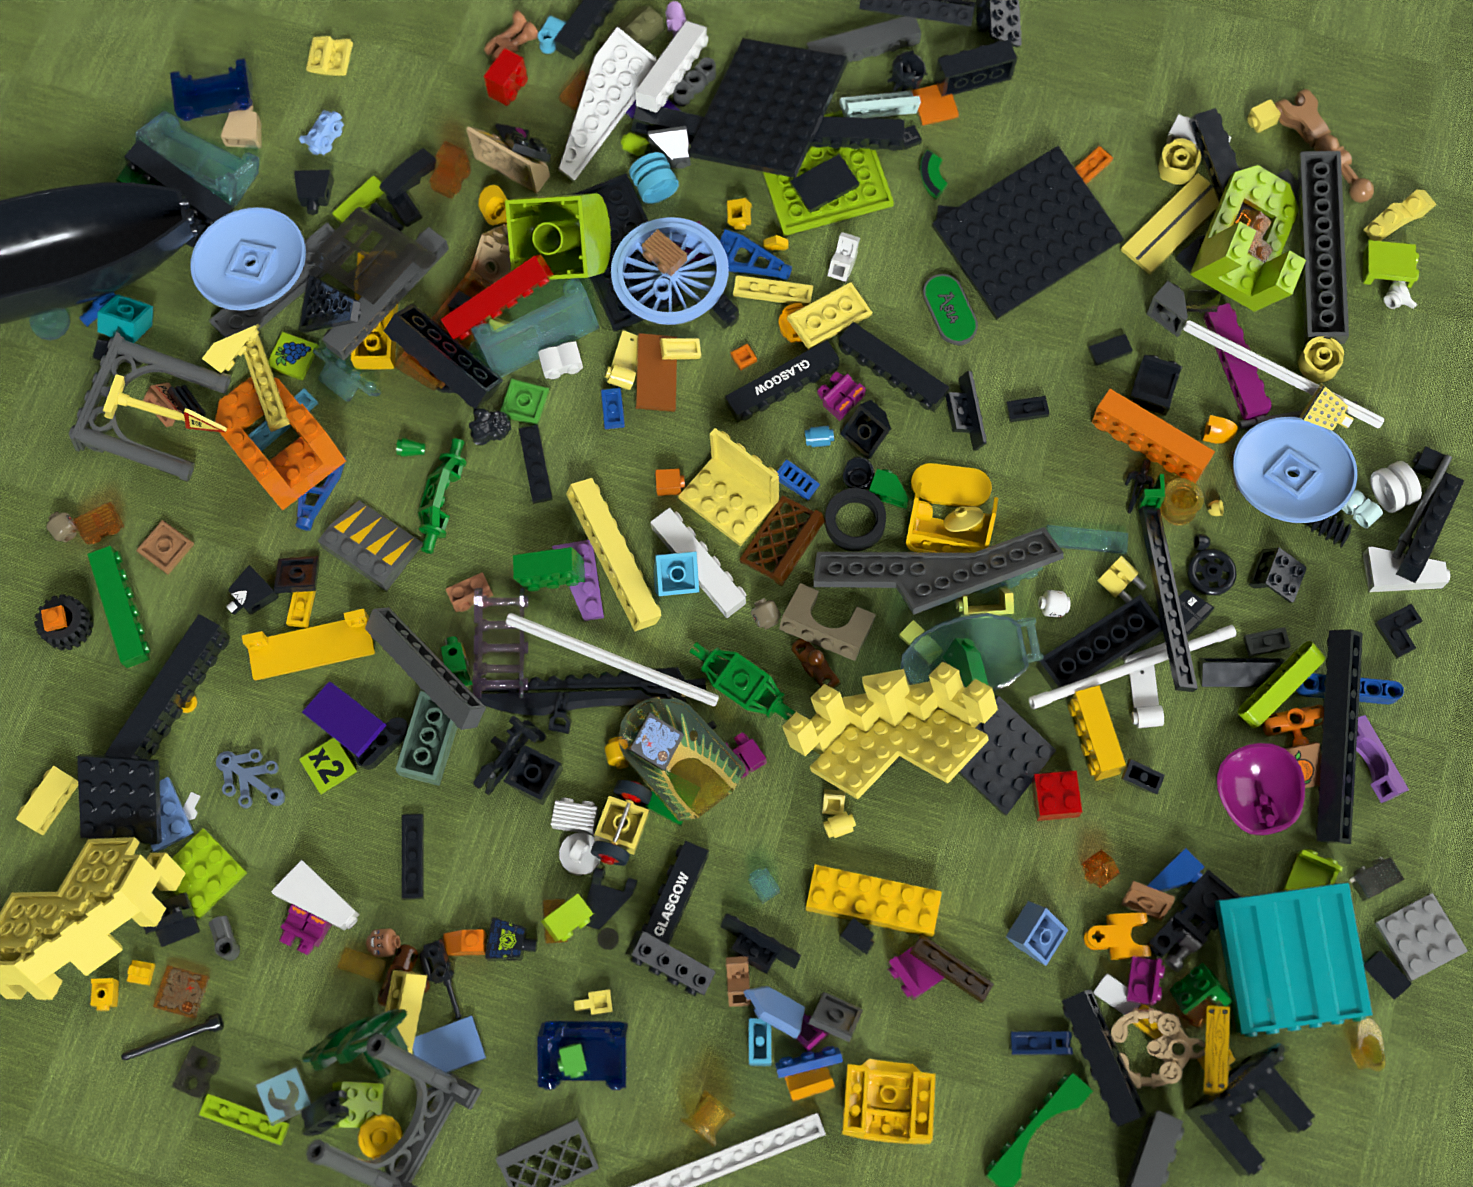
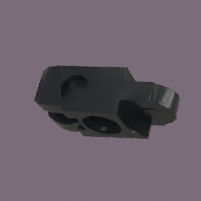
(395, 733)

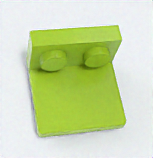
(363, 1102)

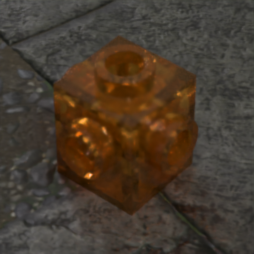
(1100, 869)

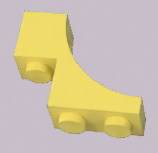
(1399, 214)

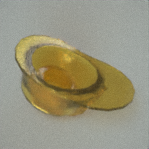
(1369, 1047)

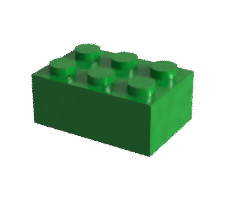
(549, 568)

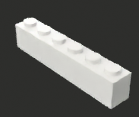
(671, 66)
(711, 577)

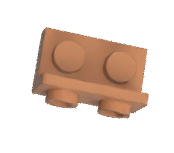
(463, 593)

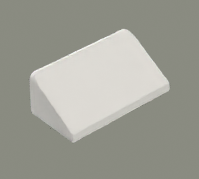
(1114, 994)

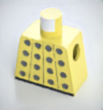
(1326, 410)

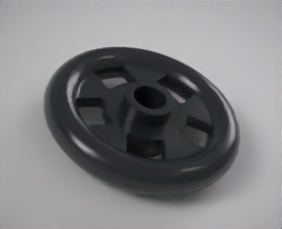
(1203, 585)

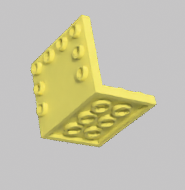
(732, 489)

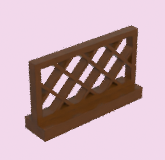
(798, 544)

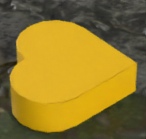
(775, 243)

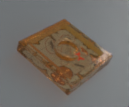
(181, 992)

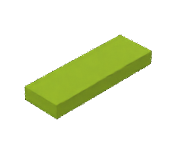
(363, 197)

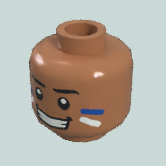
(383, 942)

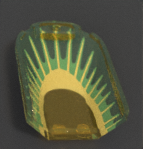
(701, 767)

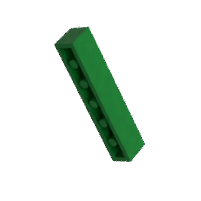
(119, 606)

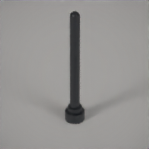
(213, 1024)

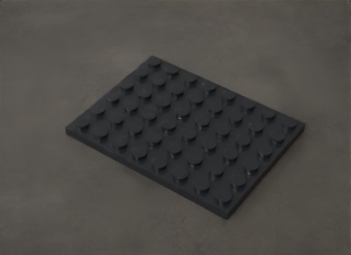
(768, 107)
(1027, 232)

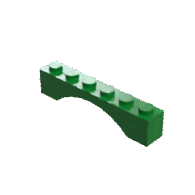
(1069, 1096)

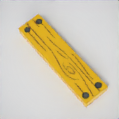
(1216, 1049)

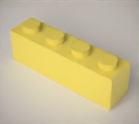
(407, 993)

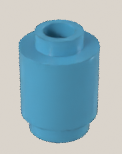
(819, 436)

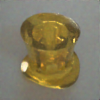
(1181, 501)
(708, 1117)

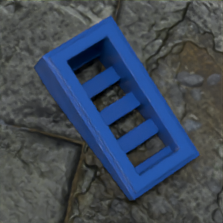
(787, 465)

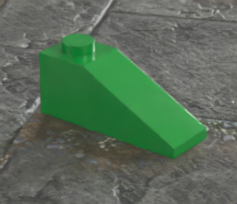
(967, 659)

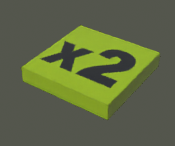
(328, 765)

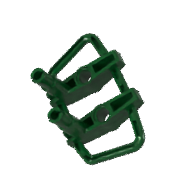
(352, 1039)

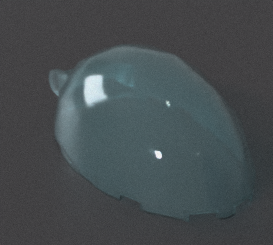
(995, 637)

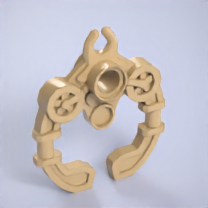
(1162, 1047)

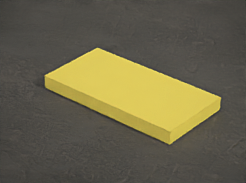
(829, 315)

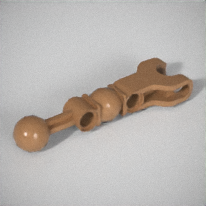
(1315, 132)

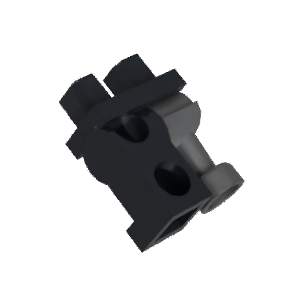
(1182, 932)

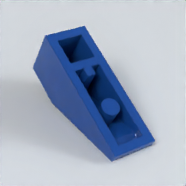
(1178, 872)

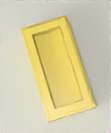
(680, 348)

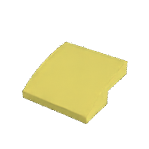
(329, 56)

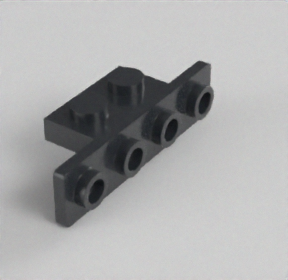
(965, 411)
(759, 948)

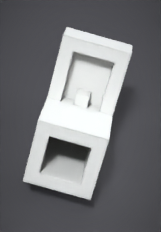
(845, 257)

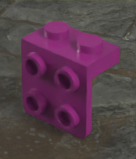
(913, 974)

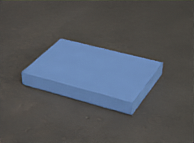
(450, 1045)

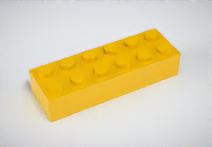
(377, 349)
(873, 901)

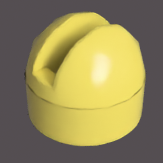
(1217, 508)

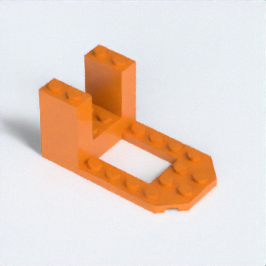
(294, 468)

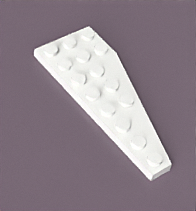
(606, 97)

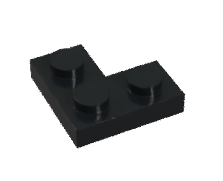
(1394, 629)

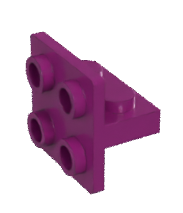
(1144, 981)

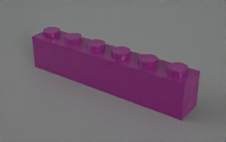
(1241, 376)

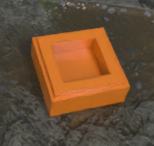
(743, 357)

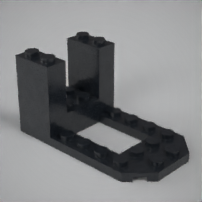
(1249, 1080)

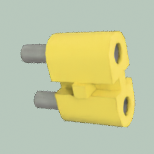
(1118, 577)

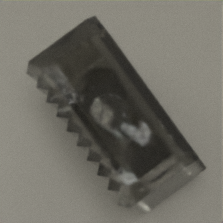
(1376, 878)

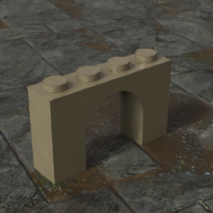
(843, 640)

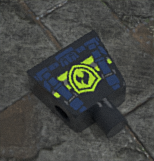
(508, 942)

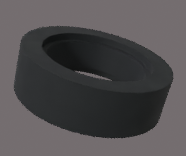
(861, 496)

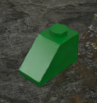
(889, 489)

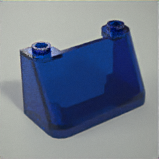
(212, 94)
(602, 1045)

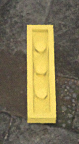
(772, 290)

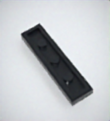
(412, 856)

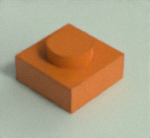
(54, 618)

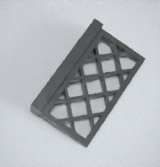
(542, 1142)

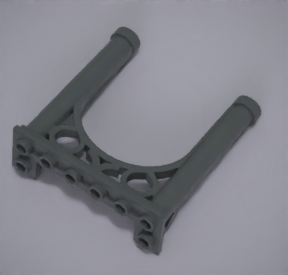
(134, 354)
(421, 1131)

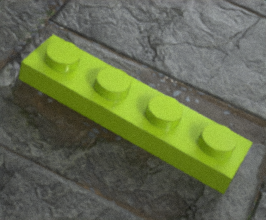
(243, 1119)

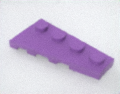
(587, 593)

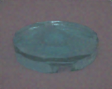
(50, 325)

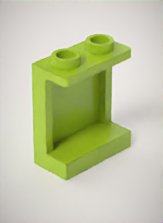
(1390, 262)
(1311, 871)

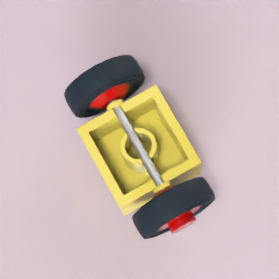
(621, 823)

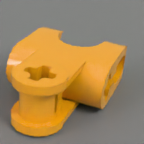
(1117, 936)

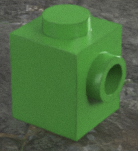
(572, 1060)

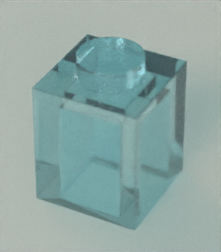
(763, 885)

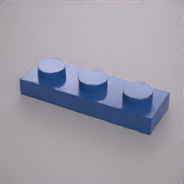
(808, 1061)

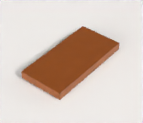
(654, 375)

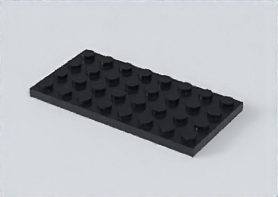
(624, 215)

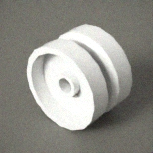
(1396, 486)

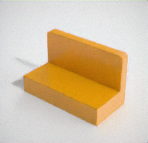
(809, 1083)

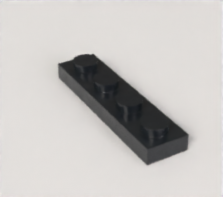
(535, 464)

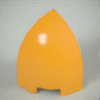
(1219, 430)

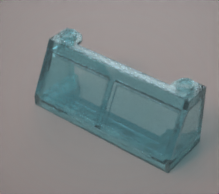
(206, 163)
(546, 327)

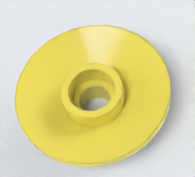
(963, 519)

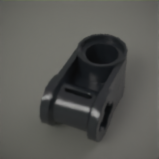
(1188, 255)

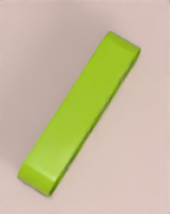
(1281, 684)

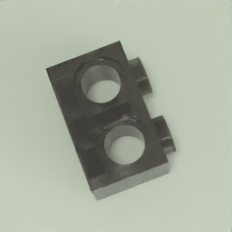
(191, 1069)

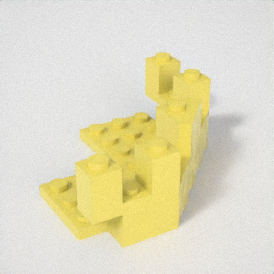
(920, 722)
(76, 922)

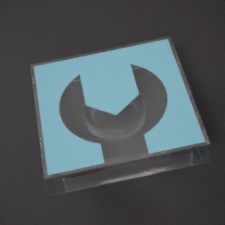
(283, 1096)

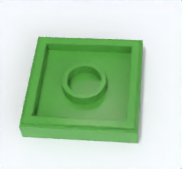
(524, 401)

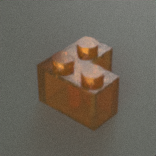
(451, 170)
(1260, 223)

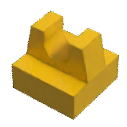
(140, 972)

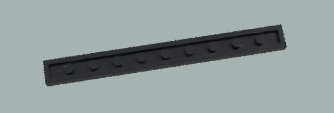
(1167, 600)

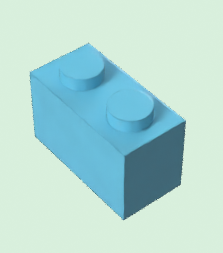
(759, 1042)

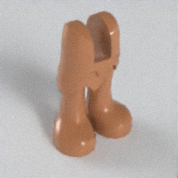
(499, 42)

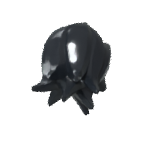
(907, 71)

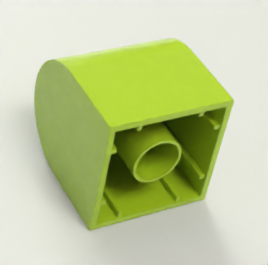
(564, 229)

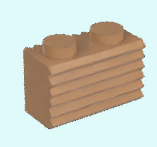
(663, 253)

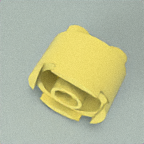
(1179, 162)
(1321, 359)

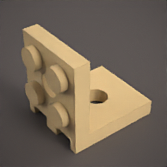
(494, 248)

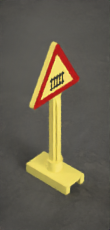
(191, 419)

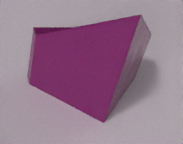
(809, 1034)

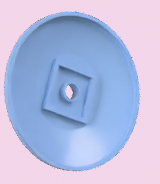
(234, 241)
(1313, 452)

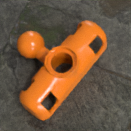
(1306, 720)

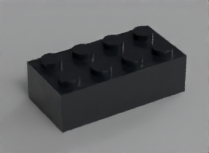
(975, 68)

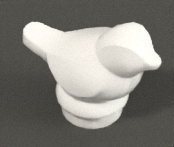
(1398, 296)

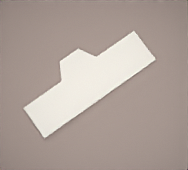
(190, 804)

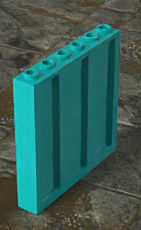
(1293, 959)

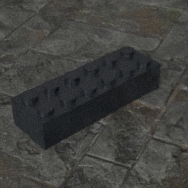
(443, 356)
(1101, 644)

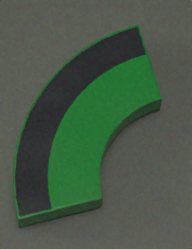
(931, 174)

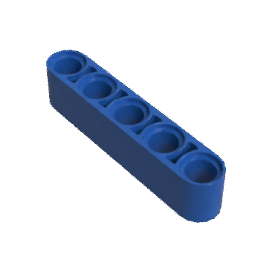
(1380, 689)

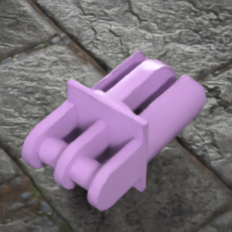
(675, 17)

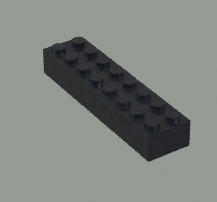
(170, 691)

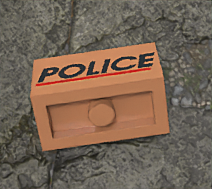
(159, 396)

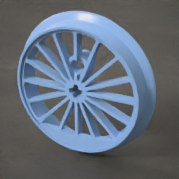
(688, 235)

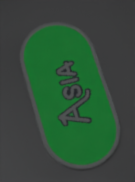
(950, 309)

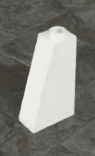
(1382, 569)
(311, 893)

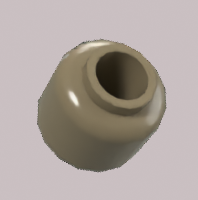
(61, 526)
(765, 613)

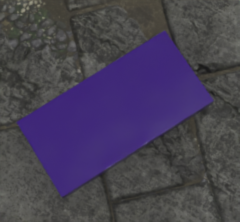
(344, 719)

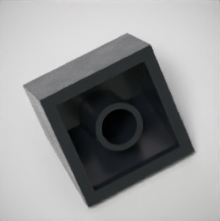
(533, 774)

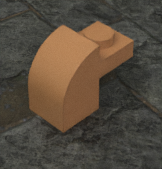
(737, 980)

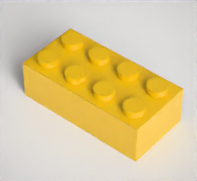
(1097, 733)

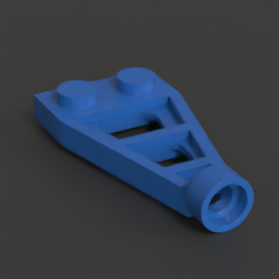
(733, 241)
(324, 492)

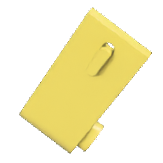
(623, 366)

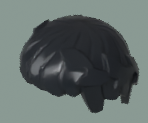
(858, 473)

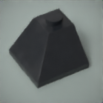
(867, 428)

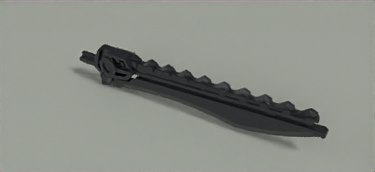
(544, 703)

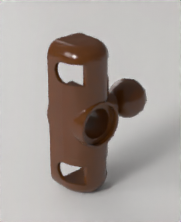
(814, 663)
(400, 963)

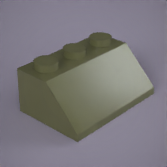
(641, 25)

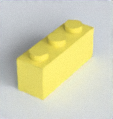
(47, 800)

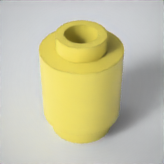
(839, 825)

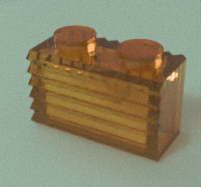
(99, 523)

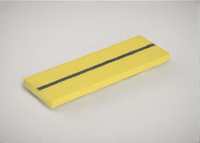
(1172, 224)

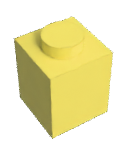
(1263, 116)

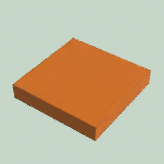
(933, 106)

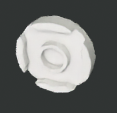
(576, 854)

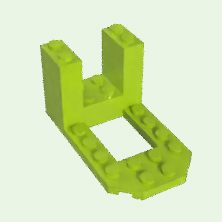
(1224, 252)

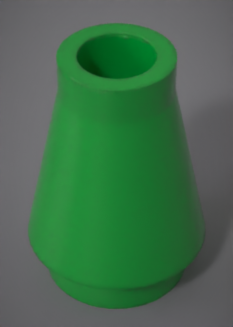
(408, 447)

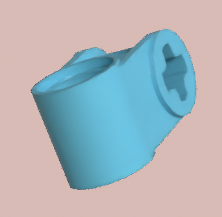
(548, 34)

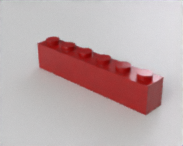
(497, 297)

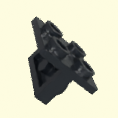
(176, 922)

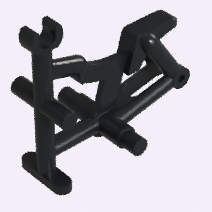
(509, 752)

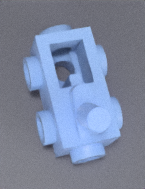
(323, 132)

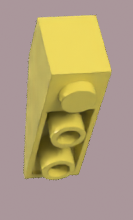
(225, 351)

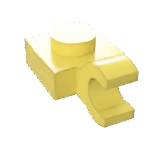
(598, 1003)

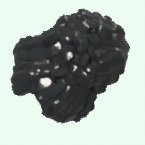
(489, 426)

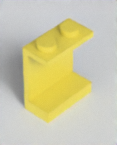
(1005, 607)

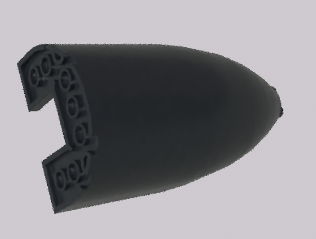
(85, 243)

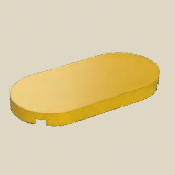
(951, 485)

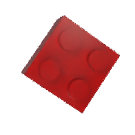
(506, 77)
(1056, 795)

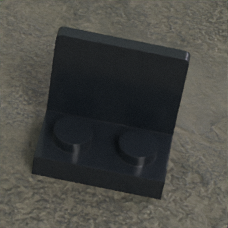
(1278, 572)

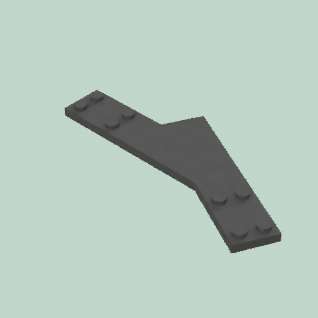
(937, 577)

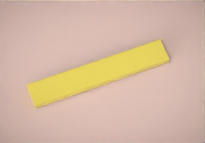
(265, 385)

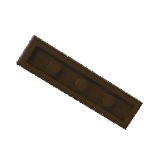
(951, 968)

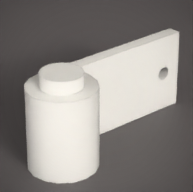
(1145, 699)

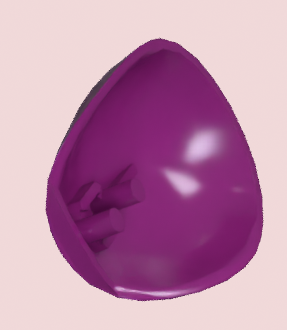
(1261, 788)

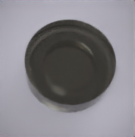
(608, 939)

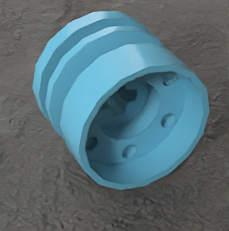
(653, 178)

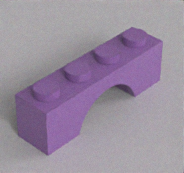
(1385, 777)

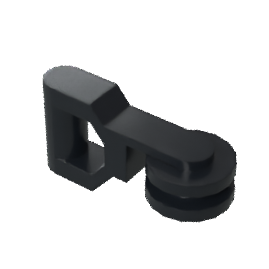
(561, 700)

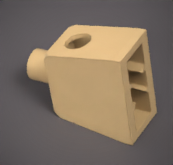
(242, 129)

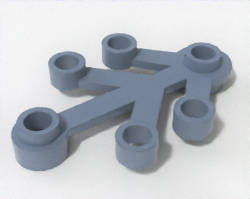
(247, 776)

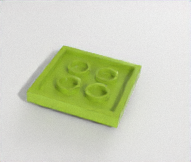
(208, 872)

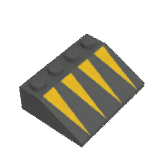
(370, 544)

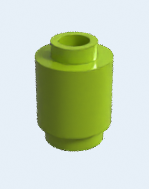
(635, 144)

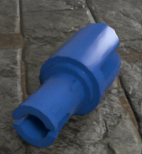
(91, 315)

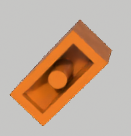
(465, 942)

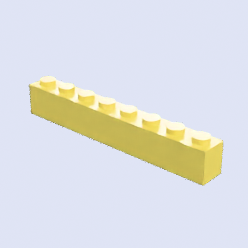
(613, 554)

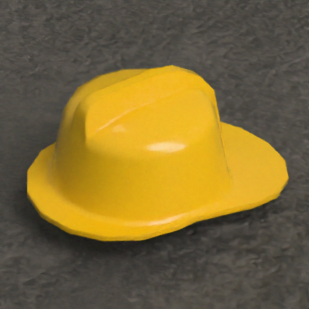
(493, 205)

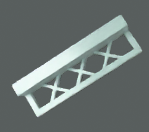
(880, 105)

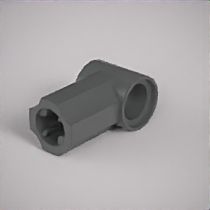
(224, 936)

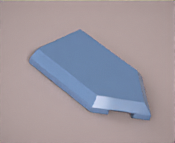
(777, 1009)

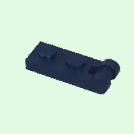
(1040, 1043)

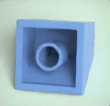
(1037, 932)

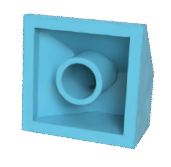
(676, 573)

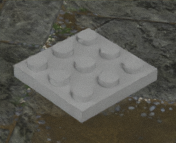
(1421, 937)

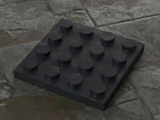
(1008, 759)
(119, 798)

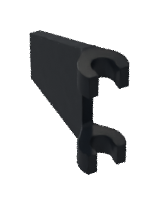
(606, 901)

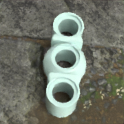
(1364, 510)

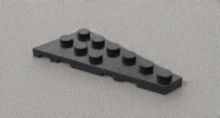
(326, 307)

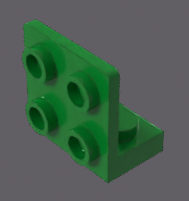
(1198, 986)

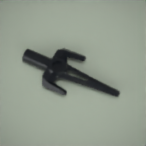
(1141, 478)

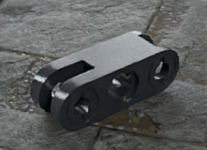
(324, 1113)

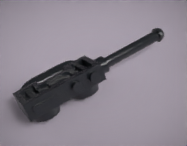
(442, 969)

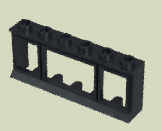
(947, 11)

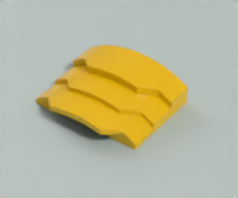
(889, 1103)

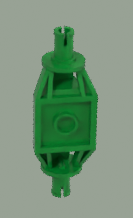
(431, 517)
(742, 682)

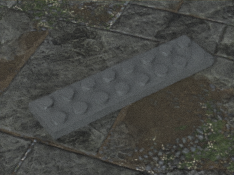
(233, 321)

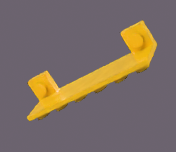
(309, 646)

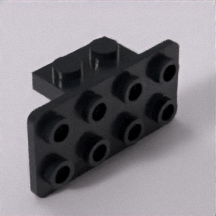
(1001, 19)

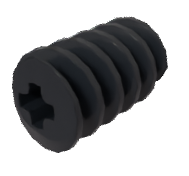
(1332, 529)

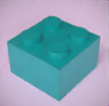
(125, 317)

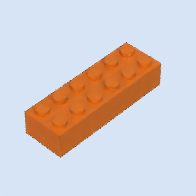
(1152, 436)

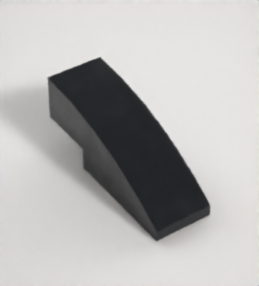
(408, 173)

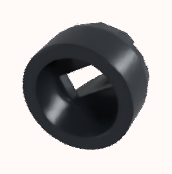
(1201, 541)

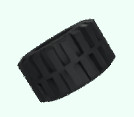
(75, 632)

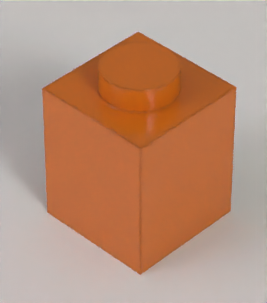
(669, 482)

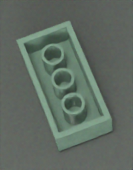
(426, 743)

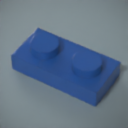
(612, 408)

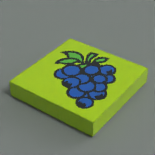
(292, 356)

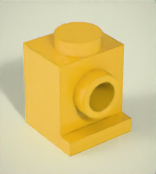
(735, 210)
(111, 989)

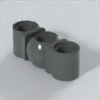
(700, 75)

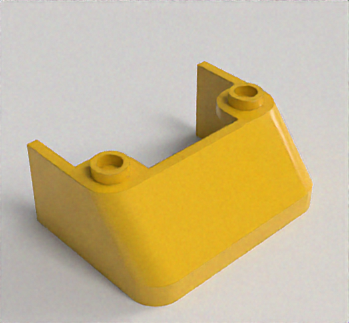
(930, 535)

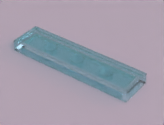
(1089, 539)

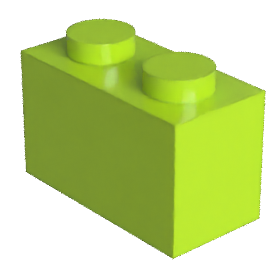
(567, 917)

